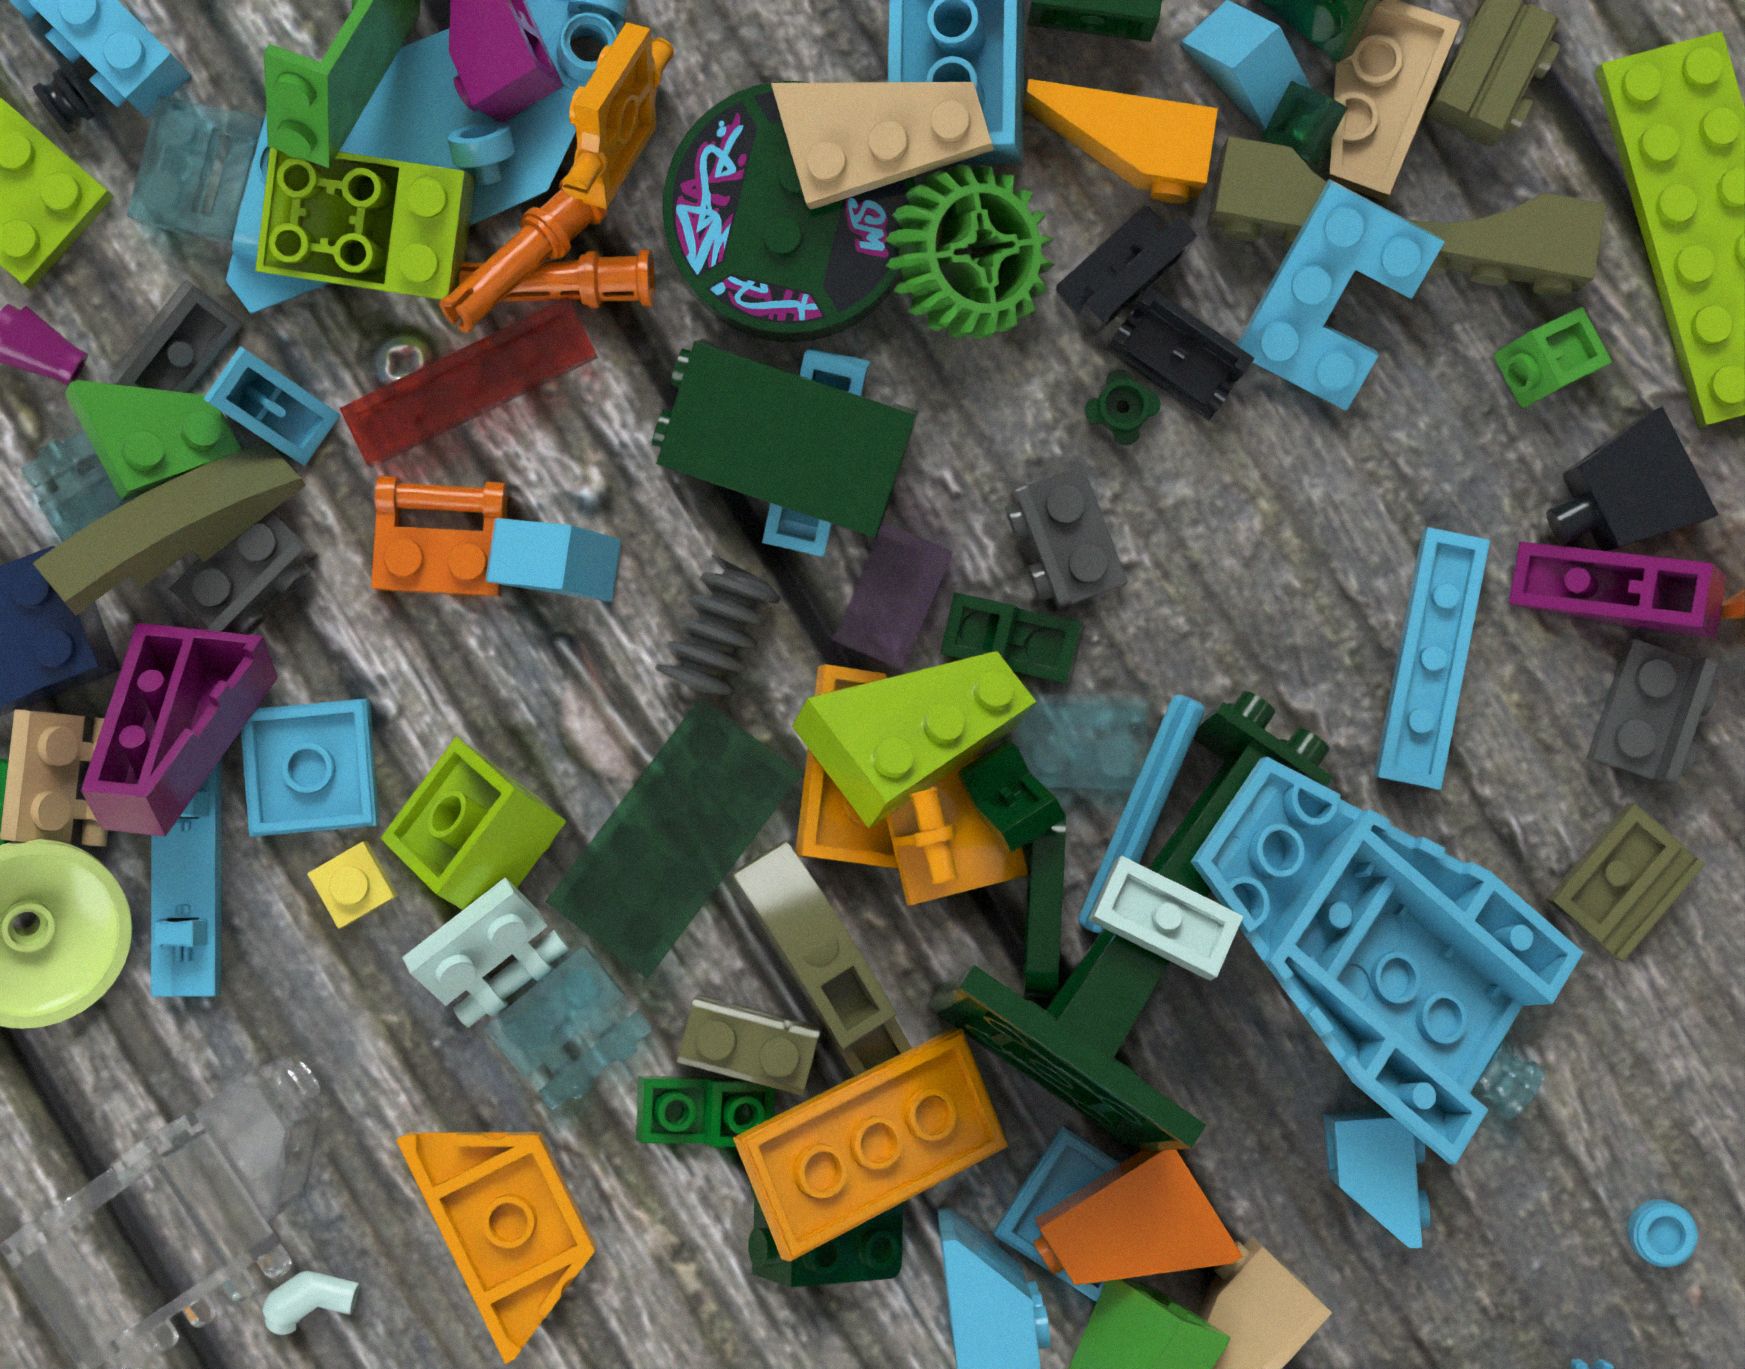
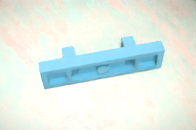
(189, 885)

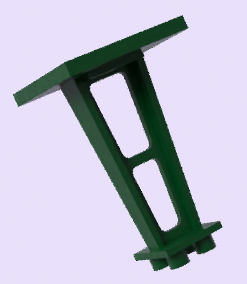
(1076, 1037)

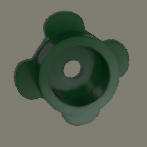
(1122, 389)

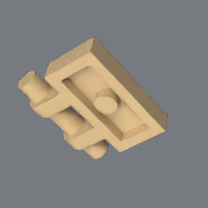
(45, 778)

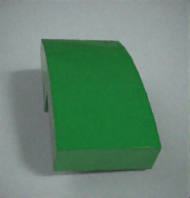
(699, 1109)

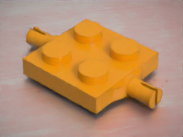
(615, 114)

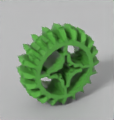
(970, 203)

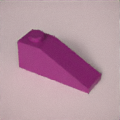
(499, 57)
(1620, 588)

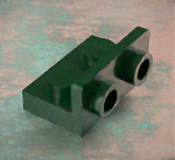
(1099, 17)

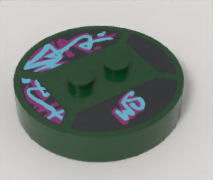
(753, 242)

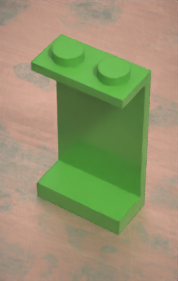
(318, 103)

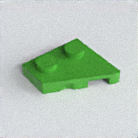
(149, 433)

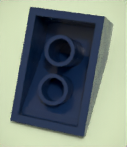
(43, 641)

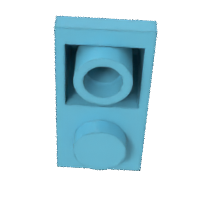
(1376, 1166)

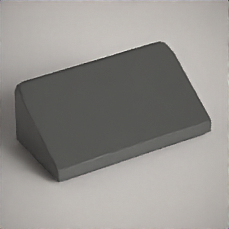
(178, 343)

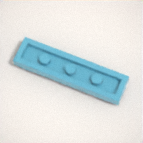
(1431, 658)

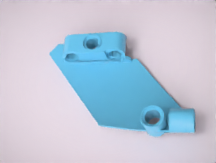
(411, 123)

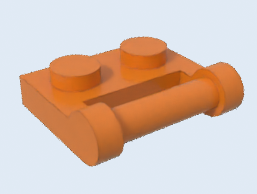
(430, 557)

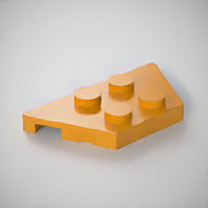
(503, 1222)

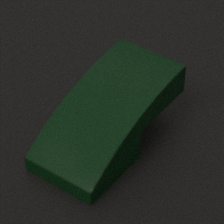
(1027, 640)

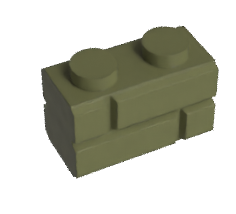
(1493, 69)
(749, 1044)

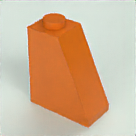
(1135, 1224)

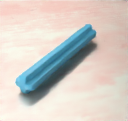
(1148, 793)

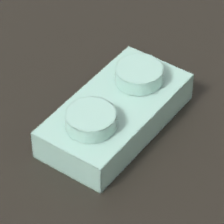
(1165, 918)

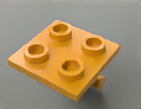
(946, 846)

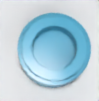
(1662, 1233)

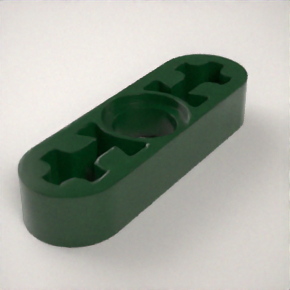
(1044, 913)

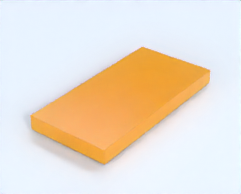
(870, 1143)

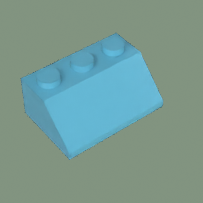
(967, 44)
(992, 1308)

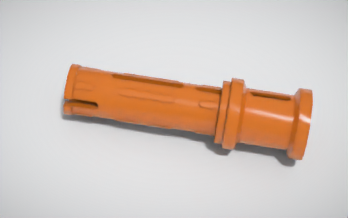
(543, 235)
(589, 279)

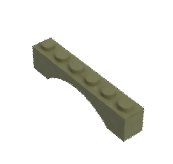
(1541, 242)

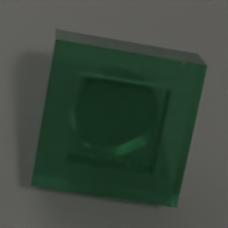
(1304, 122)

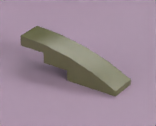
(162, 525)

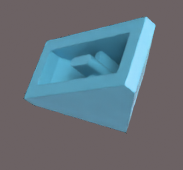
(1245, 59)
(271, 406)
(553, 558)

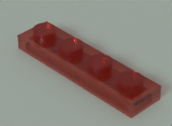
(468, 383)

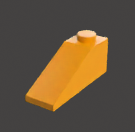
(1139, 138)

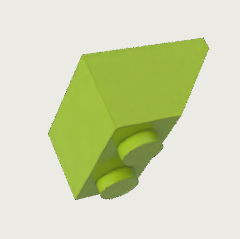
(471, 827)

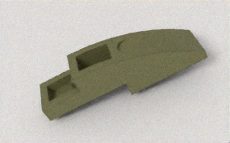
(821, 958)

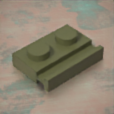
(1625, 881)

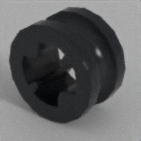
(63, 101)

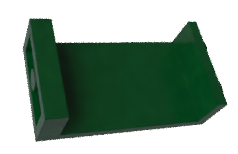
(783, 437)

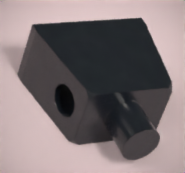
(1632, 488)

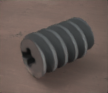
(719, 629)

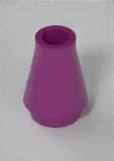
(37, 347)

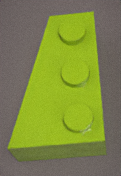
(910, 729)

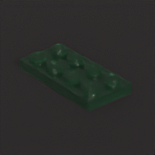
(674, 838)

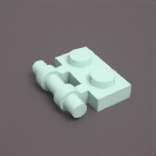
(476, 943)

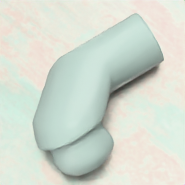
(302, 1295)

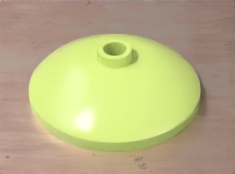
(77, 935)

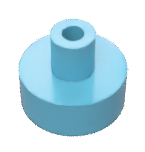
(483, 148)

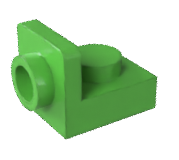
(1552, 357)

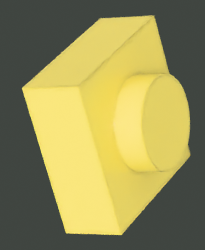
(352, 884)

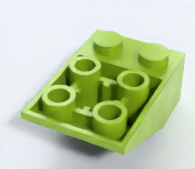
(366, 223)

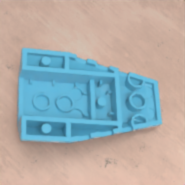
(1383, 945)

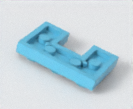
(1335, 240)

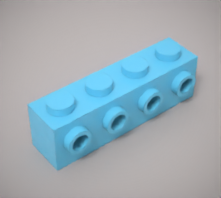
(123, 52)

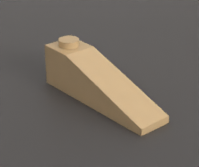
(1261, 1310)

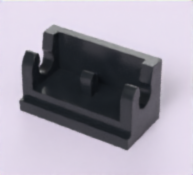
(1179, 353)

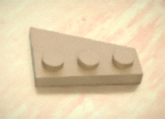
(1387, 94)
(876, 132)

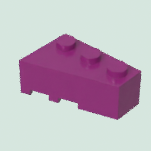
(172, 722)

